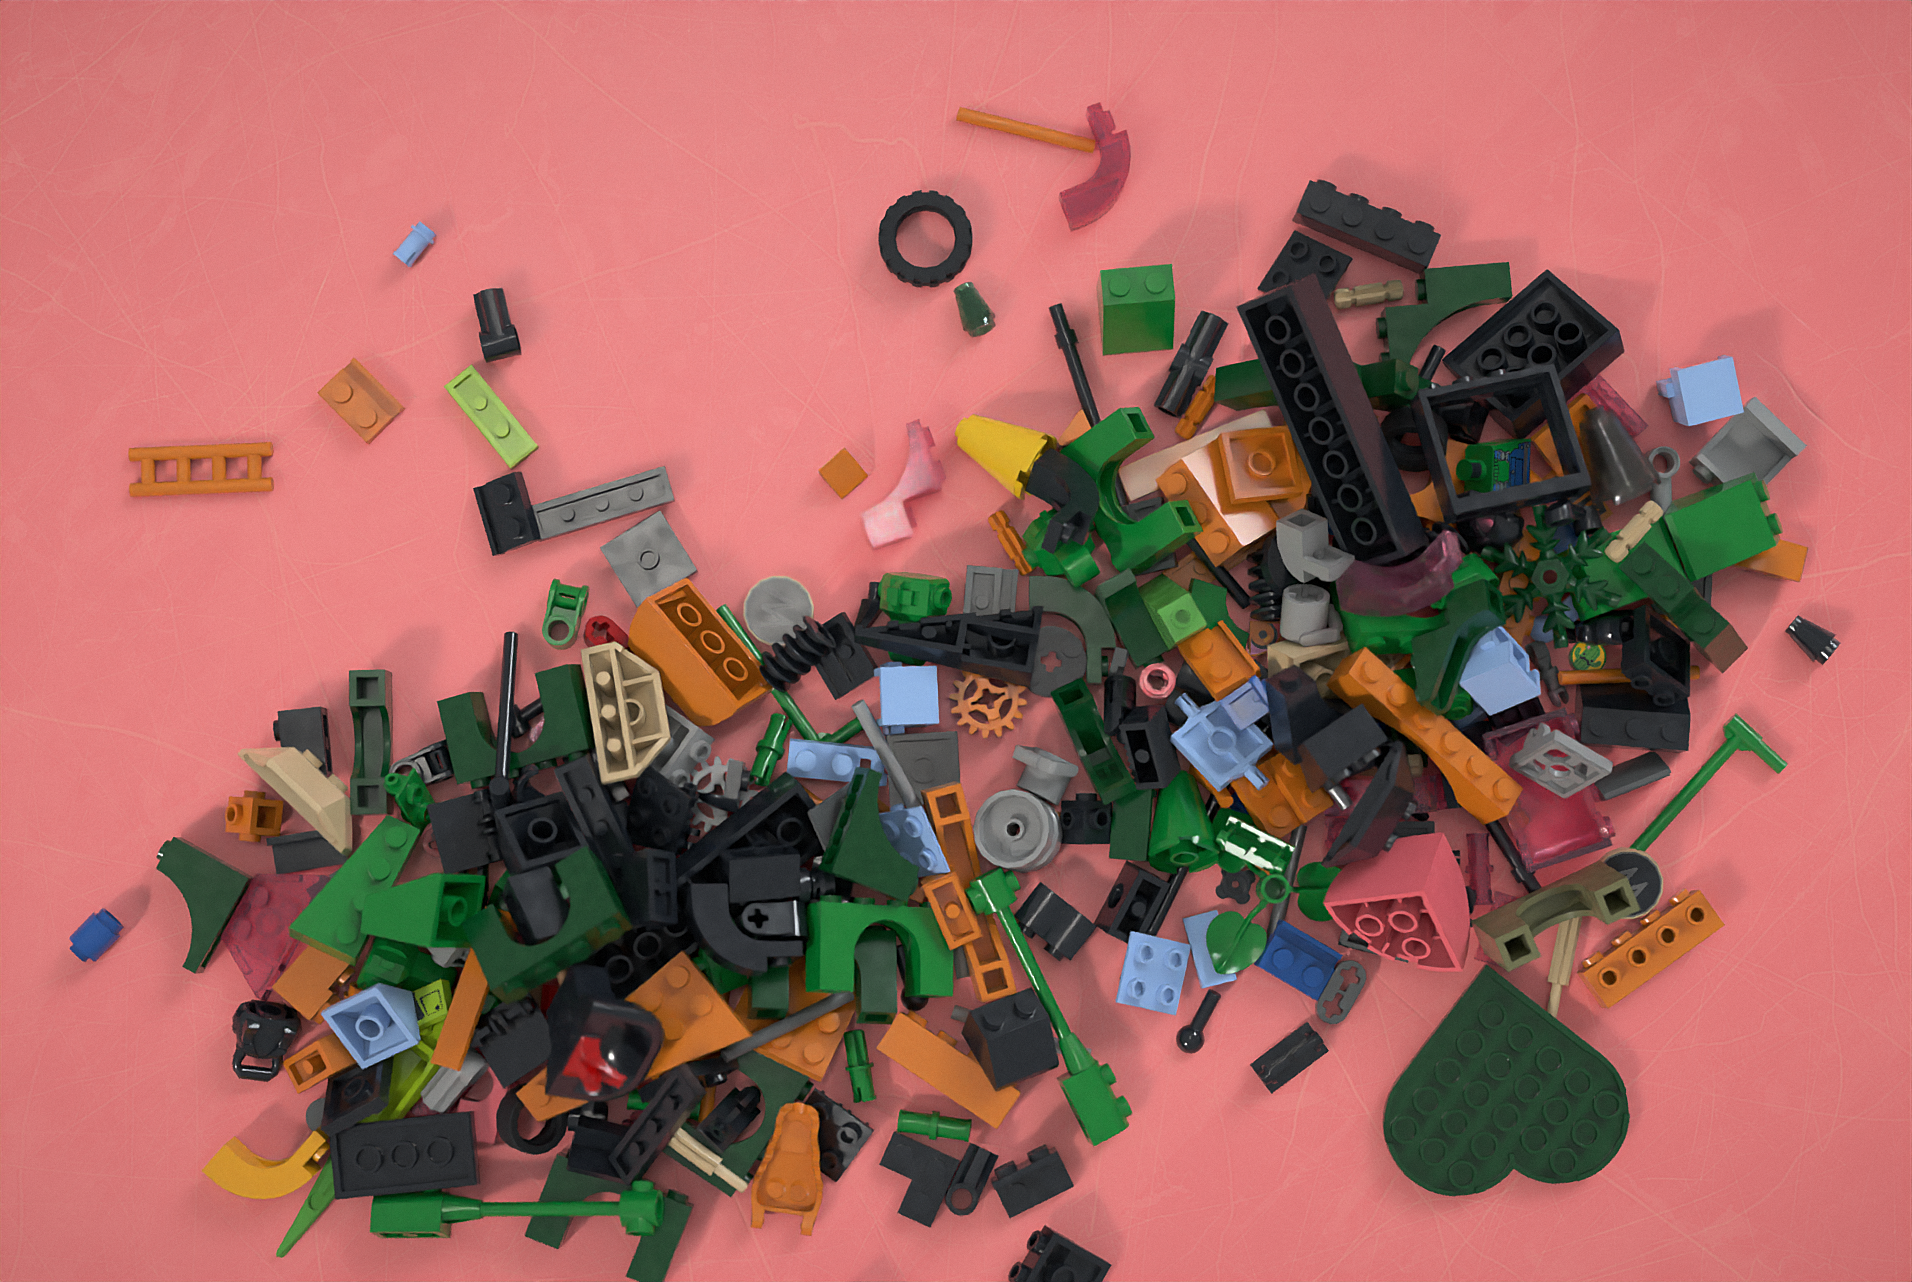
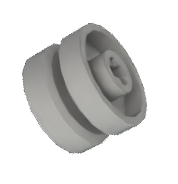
(997, 828)

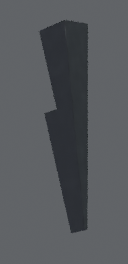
(986, 645)

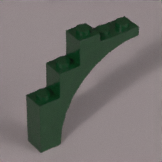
(1387, 385)

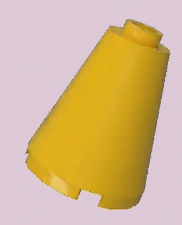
(1003, 449)

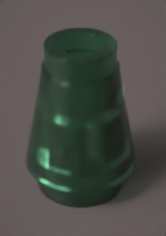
(973, 310)

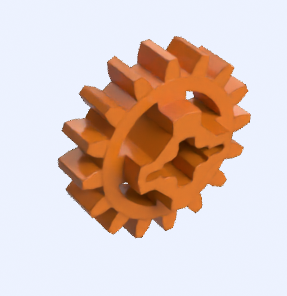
(993, 715)

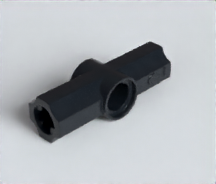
(1191, 364)

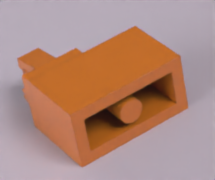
(312, 982)

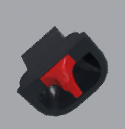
(598, 1041)

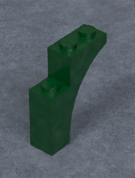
(1443, 294)
(1684, 607)

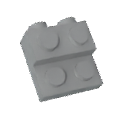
(684, 751)

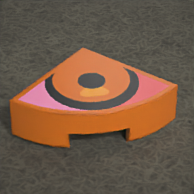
(1262, 634)

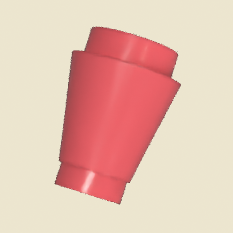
(1160, 671)

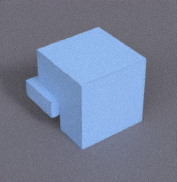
(1702, 392)
(1499, 673)
(907, 697)

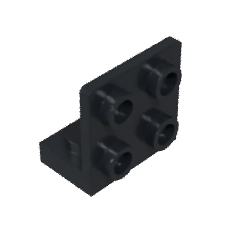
(1031, 1181)

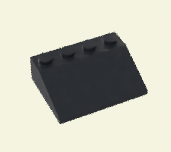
(1538, 327)

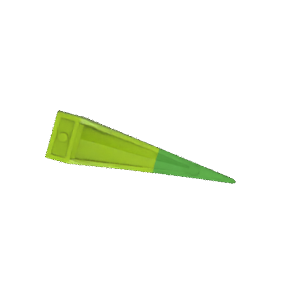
(409, 1077)

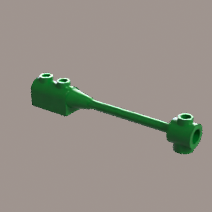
(1086, 1082)
(434, 1211)

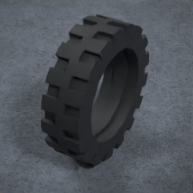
(925, 202)

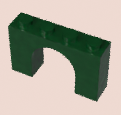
(564, 734)
(593, 921)
(873, 977)
(779, 1086)
(652, 1254)

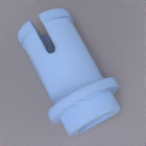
(414, 244)

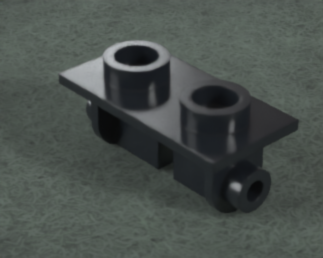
(1289, 1057)
(730, 1117)

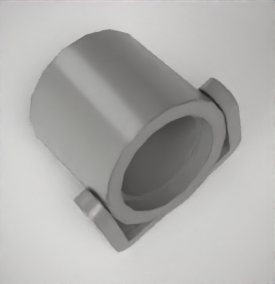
(1306, 616)
(1044, 773)

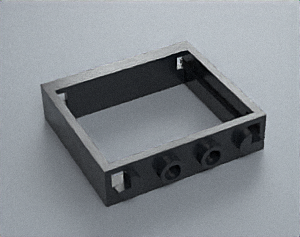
(1497, 383)

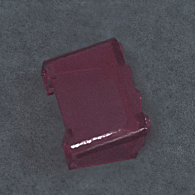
(1542, 822)

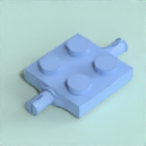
(1217, 745)

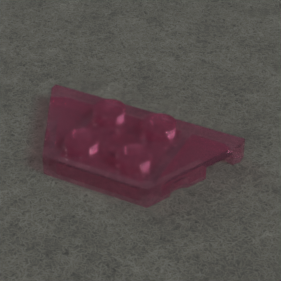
(259, 927)

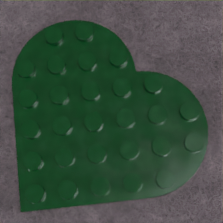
(1503, 1093)

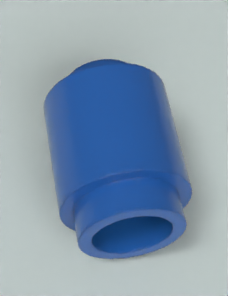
(95, 935)

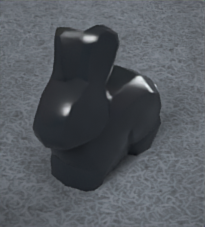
(1605, 630)

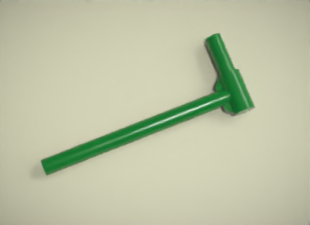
(785, 700)
(1739, 736)

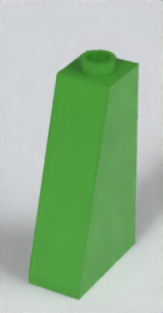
(1171, 610)

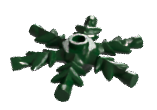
(1534, 570)

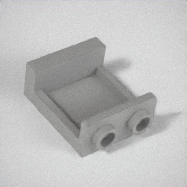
(1746, 445)

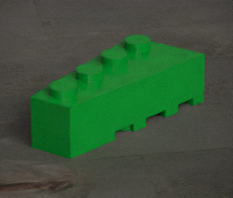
(335, 914)

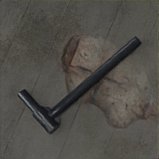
(499, 786)

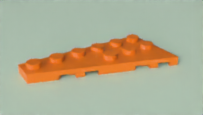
(693, 1022)

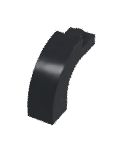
(1070, 493)
(721, 940)

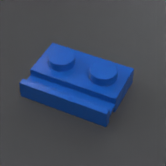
(1298, 960)

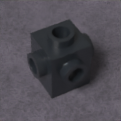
(1086, 820)

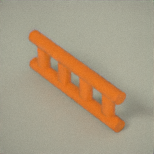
(183, 457)

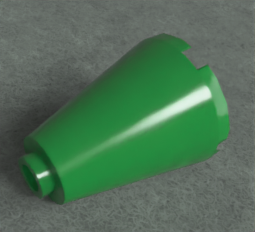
(1182, 829)

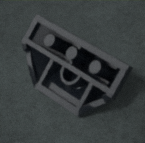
(1377, 812)

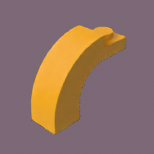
(255, 1177)

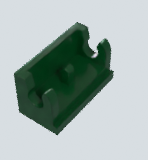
(1132, 826)

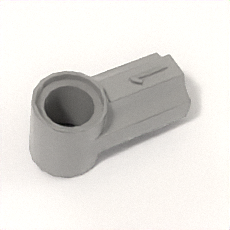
(450, 1084)

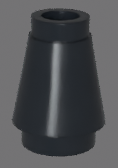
(1813, 639)

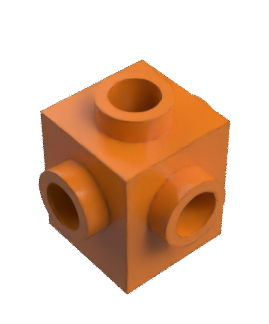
(253, 816)

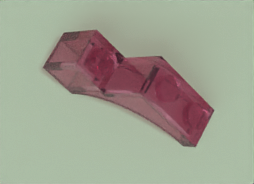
(889, 520)

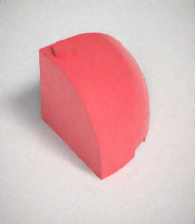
(1406, 903)

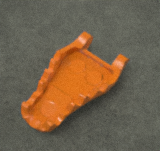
(790, 1170)

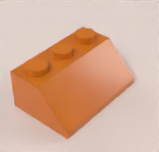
(1226, 527)

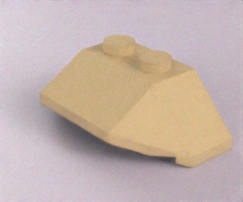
(624, 710)
(307, 790)

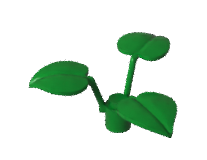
(1237, 942)

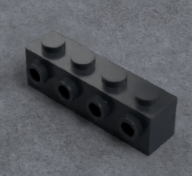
(1367, 227)

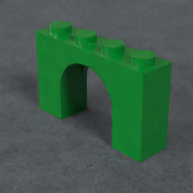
(1129, 542)
(1384, 634)
(837, 926)

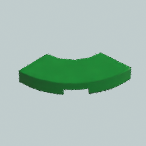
(1212, 605)

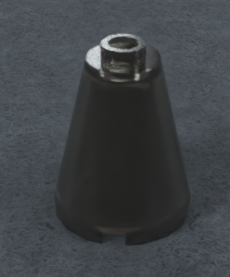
(1613, 459)

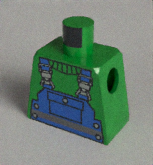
(1495, 465)

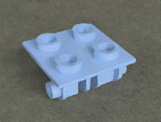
(914, 839)
(1153, 973)

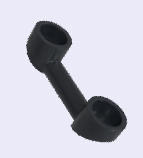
(1582, 517)

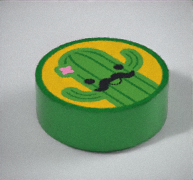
(1586, 657)

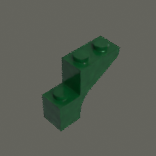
(1443, 653)

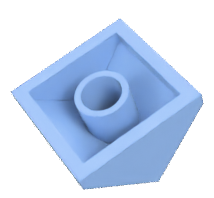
(375, 1023)

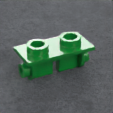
(410, 797)
(1255, 846)

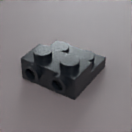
(1657, 658)
(1057, 1259)

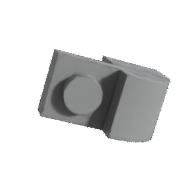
(1306, 550)

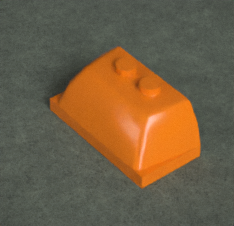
(696, 654)

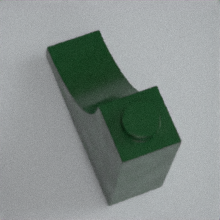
(1131, 619)
(860, 847)
(211, 893)

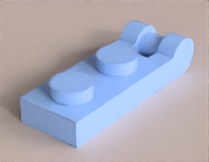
(830, 760)

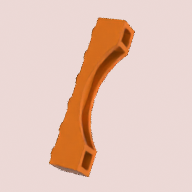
(1474, 777)
(953, 830)

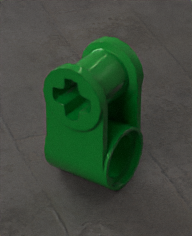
(564, 611)

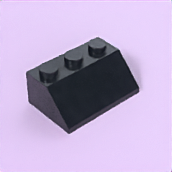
(1629, 719)

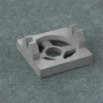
(1589, 764)

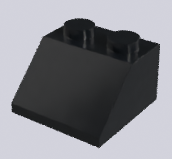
(538, 834)
(1011, 1039)

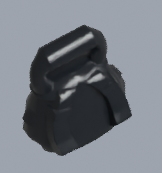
(1491, 529)
(263, 1032)

